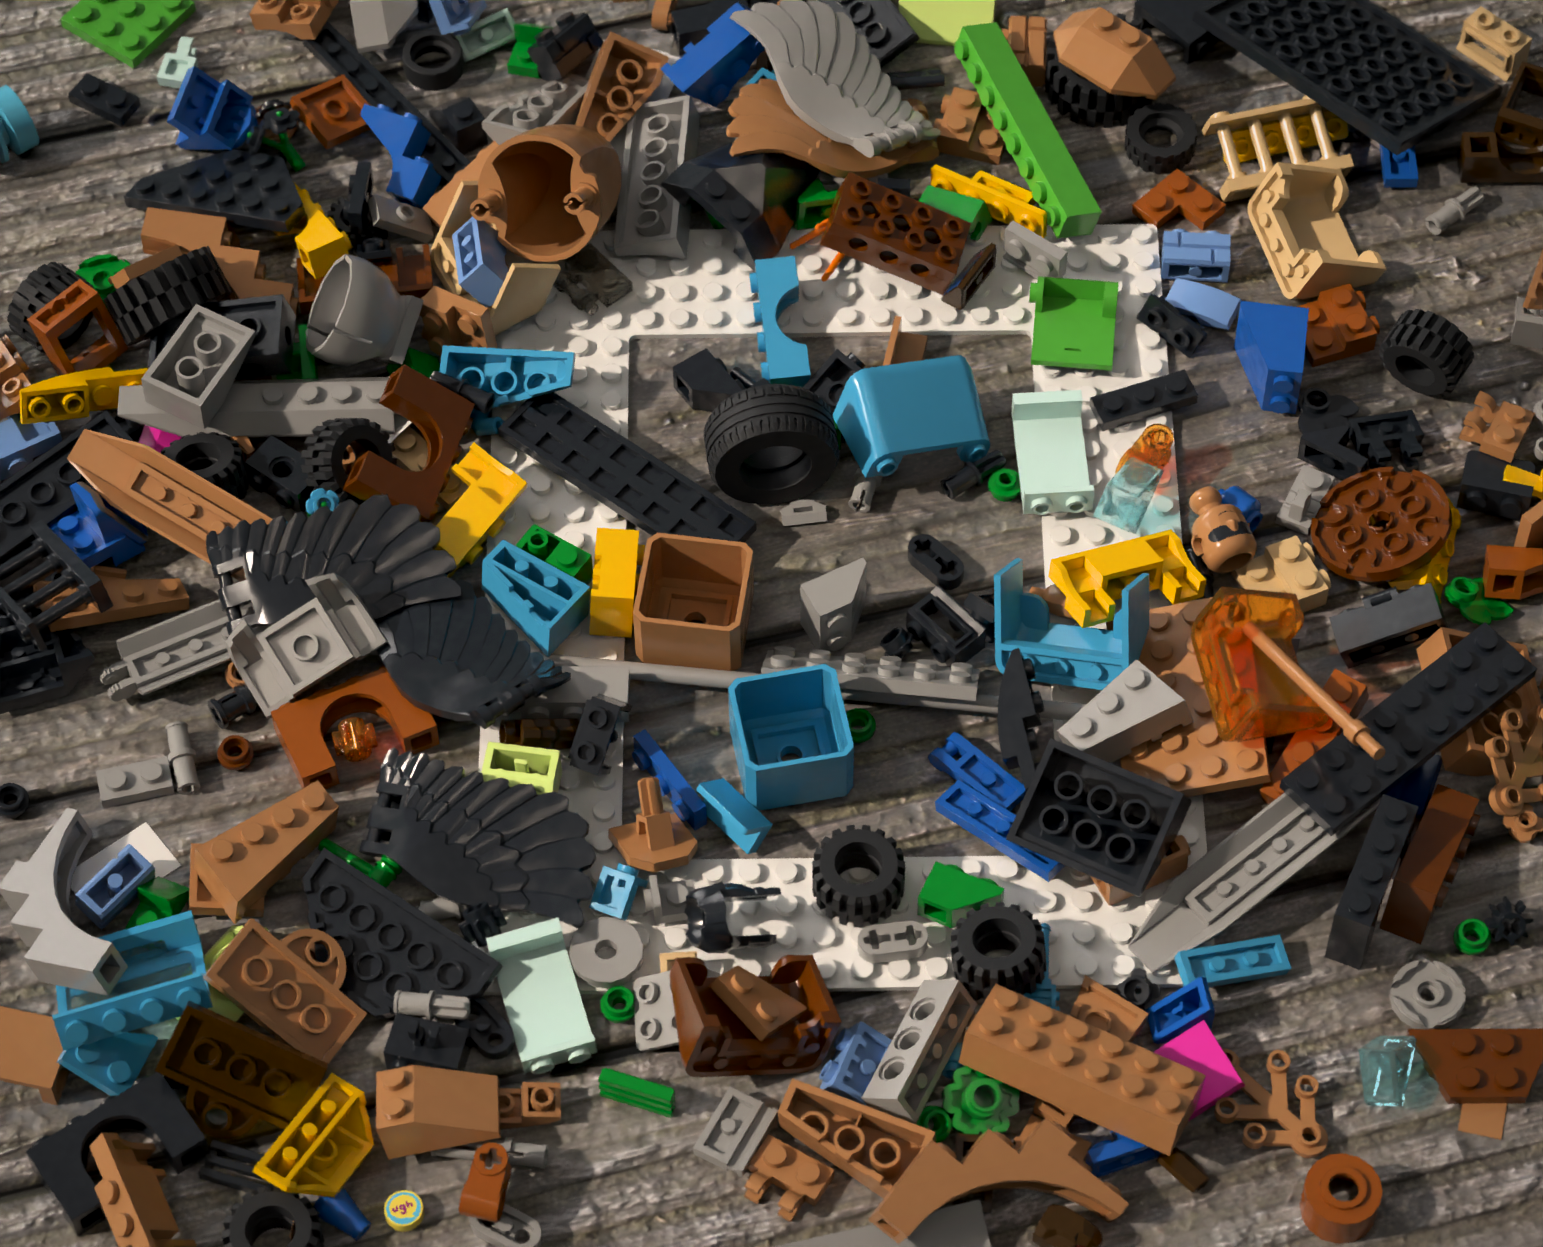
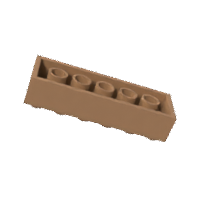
(1082, 1069)

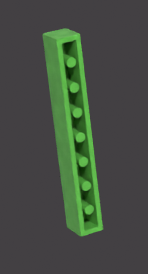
(1027, 130)

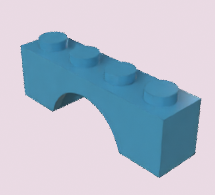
(777, 289)

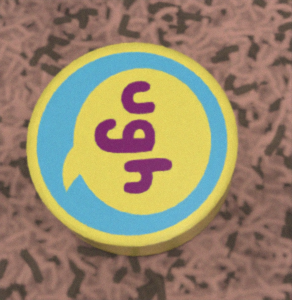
(404, 1210)

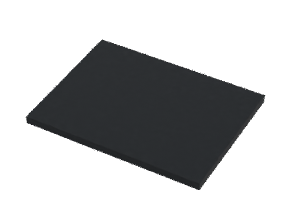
(1355, 64)

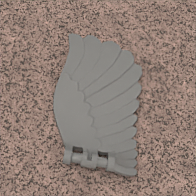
(833, 77)

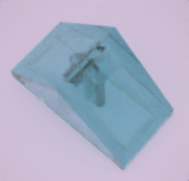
(1386, 1069)

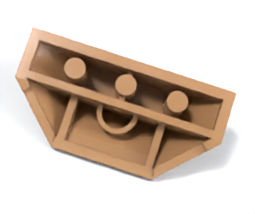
(1112, 54)

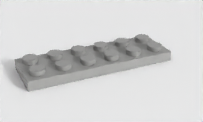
(883, 675)

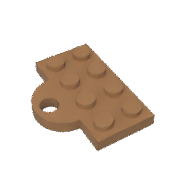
(288, 989)

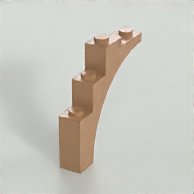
(192, 231)
(992, 1164)

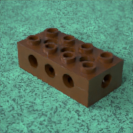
(895, 233)

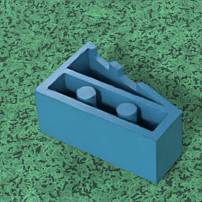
(535, 595)

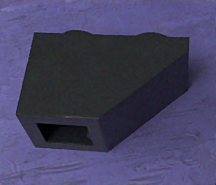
(704, 381)

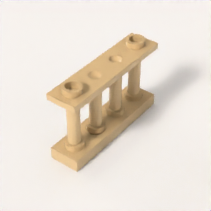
(1241, 185)

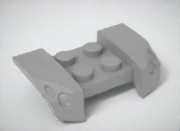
(305, 643)

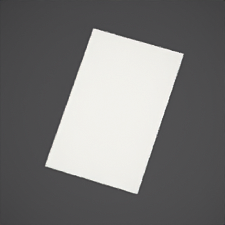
(143, 840)

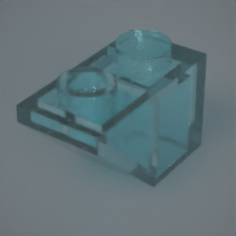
(1128, 495)

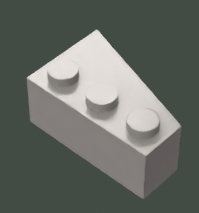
(1126, 714)

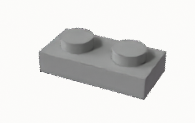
(135, 782)

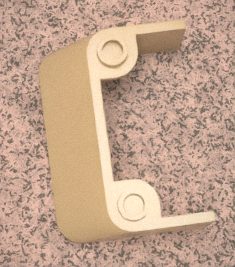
(525, 285)

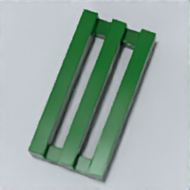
(637, 1092)

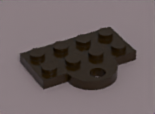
(237, 1073)

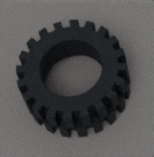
(1085, 98)
(166, 294)

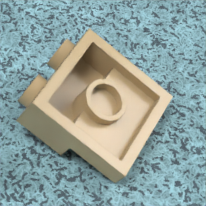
(1287, 569)

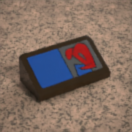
(971, 277)

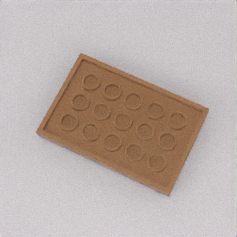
(1190, 756)

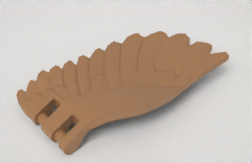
(770, 126)

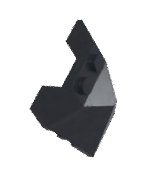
(747, 194)

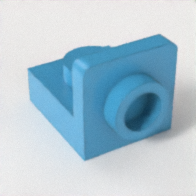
(616, 890)

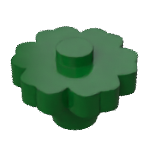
(979, 1102)

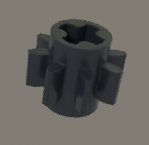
(482, 923)
(1506, 929)

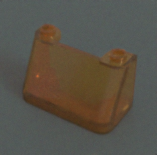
(1243, 685)

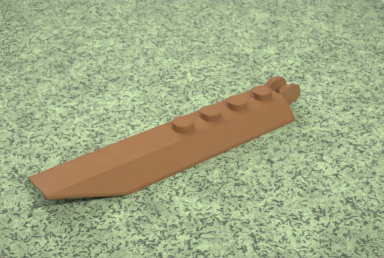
(159, 491)

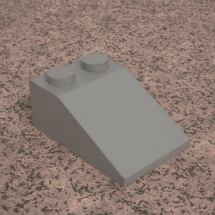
(197, 366)

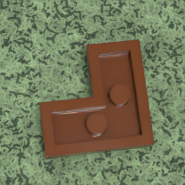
(1178, 195)

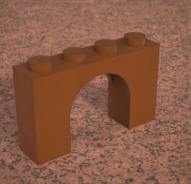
(305, 723)

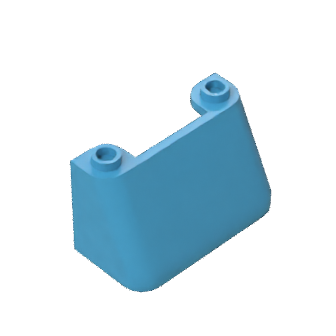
(911, 411)

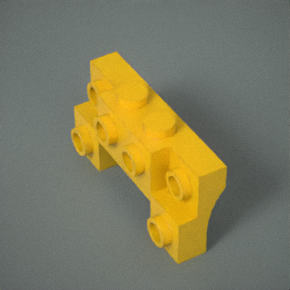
(480, 508)
(1099, 575)

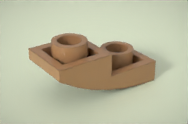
(531, 1105)

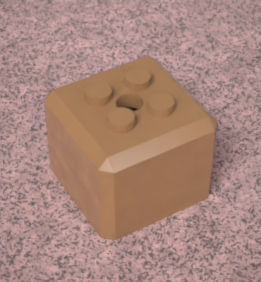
(693, 581)

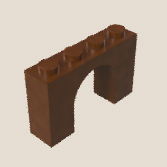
(442, 420)

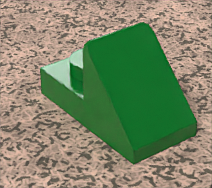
(520, 61)
(814, 206)
(158, 900)

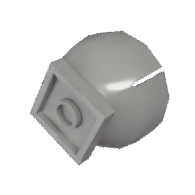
(360, 316)

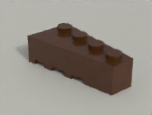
(1430, 863)

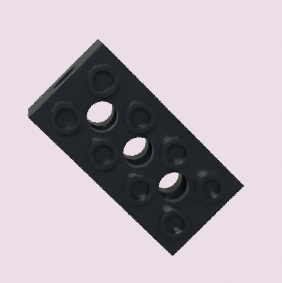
(267, 315)

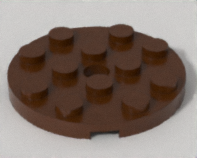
(1415, 530)

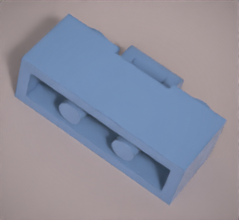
(479, 260)

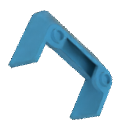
(1062, 651)

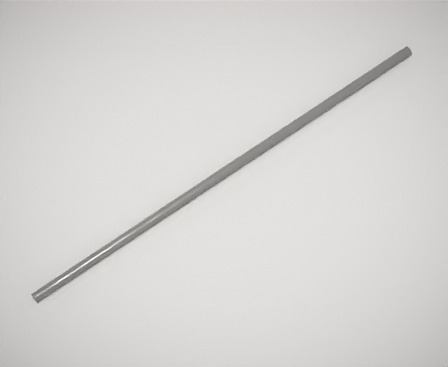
(724, 679)

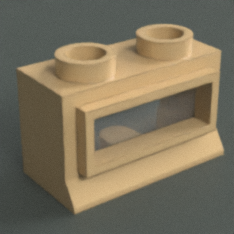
(1494, 43)

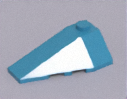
(509, 372)

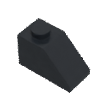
(461, 124)

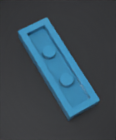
(1234, 961)

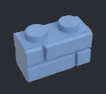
(1195, 256)
(114, 886)

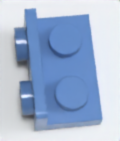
(456, 15)
(854, 1061)

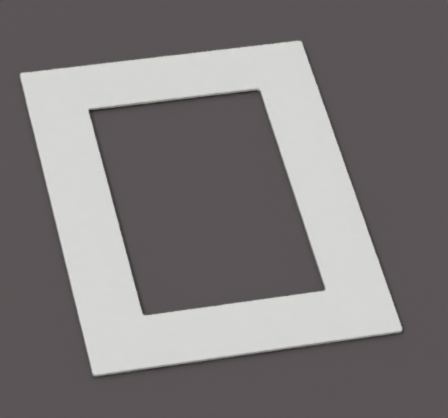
(713, 299)

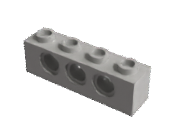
(920, 1049)

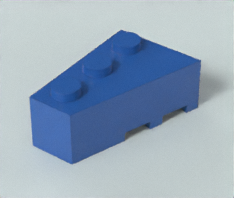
(717, 61)

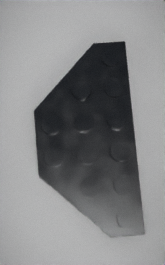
(229, 185)
(388, 941)

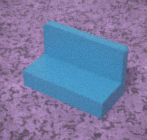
(734, 814)

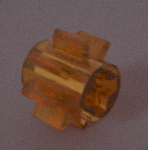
(354, 739)

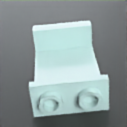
(1051, 452)
(542, 997)

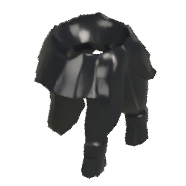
(708, 922)

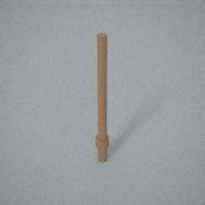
(1353, 729)

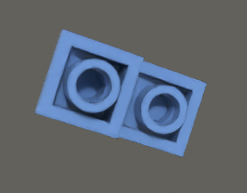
(1207, 304)

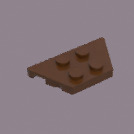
(1481, 1062)

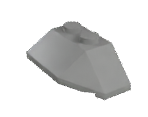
(380, 21)

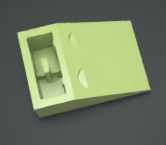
(523, 766)

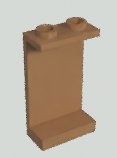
(31, 1053)

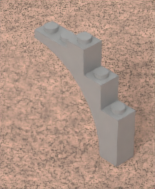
(43, 920)

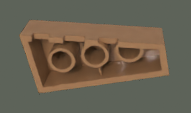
(264, 848)
(852, 1136)

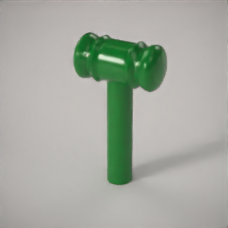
(383, 872)

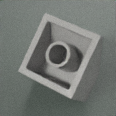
(833, 605)

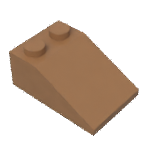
(434, 1109)

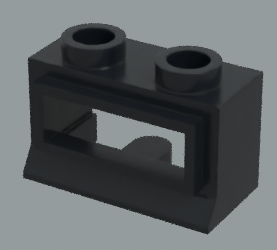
(937, 640)
(596, 733)

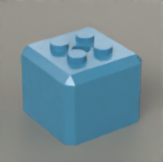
(794, 714)

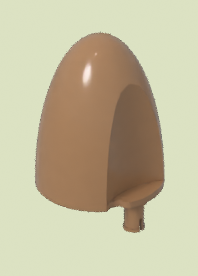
(549, 190)

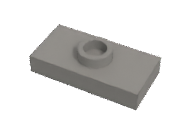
(400, 218)

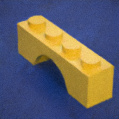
(318, 238)

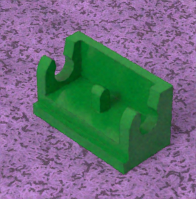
(960, 206)

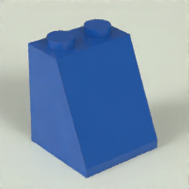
(1272, 352)

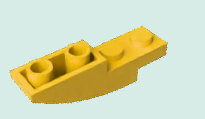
(75, 394)

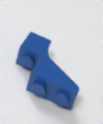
(405, 138)

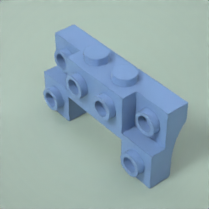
(23, 443)

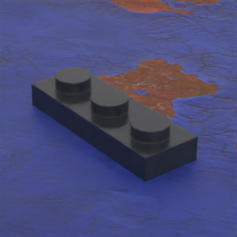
(1143, 400)

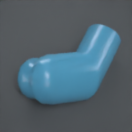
(485, 426)

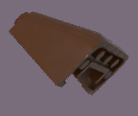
(720, 1044)

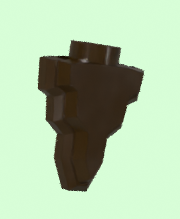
(539, 732)

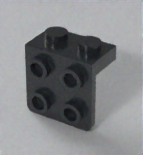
(1487, 493)

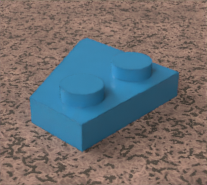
(110, 1062)

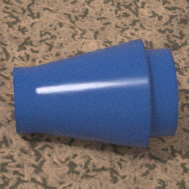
(343, 1214)

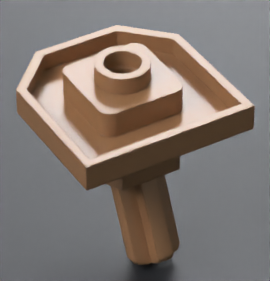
(657, 837)

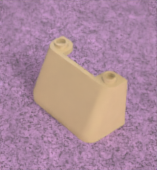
(1304, 234)

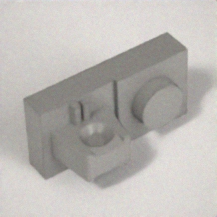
(1304, 499)

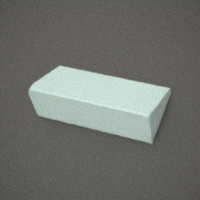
(487, 35)

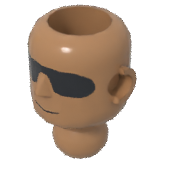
(1220, 532)

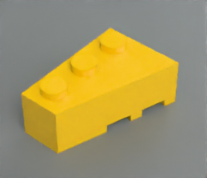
(615, 582)

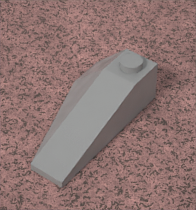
(555, 104)

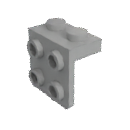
(655, 1011)

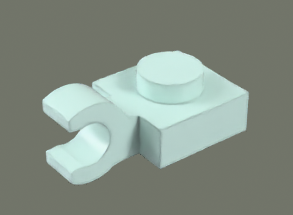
(176, 65)

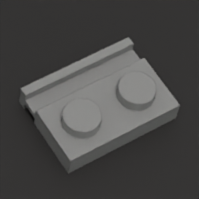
(1033, 252)
(735, 1131)

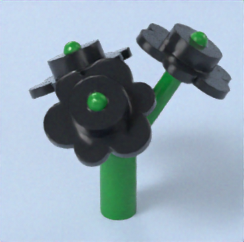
(276, 116)

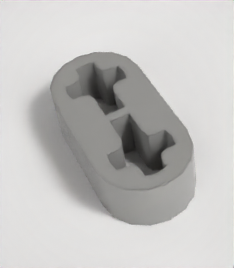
(892, 941)

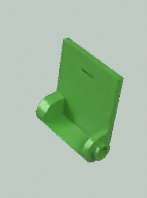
(1073, 322)

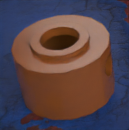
(1336, 1219)

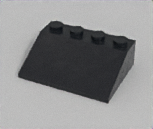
(1098, 818)

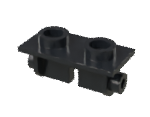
(1171, 326)

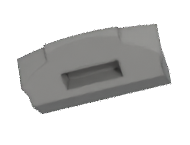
(803, 513)

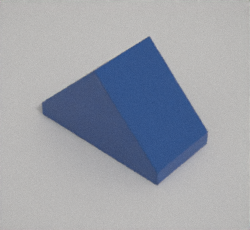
(1181, 1011)

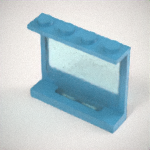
(161, 977)

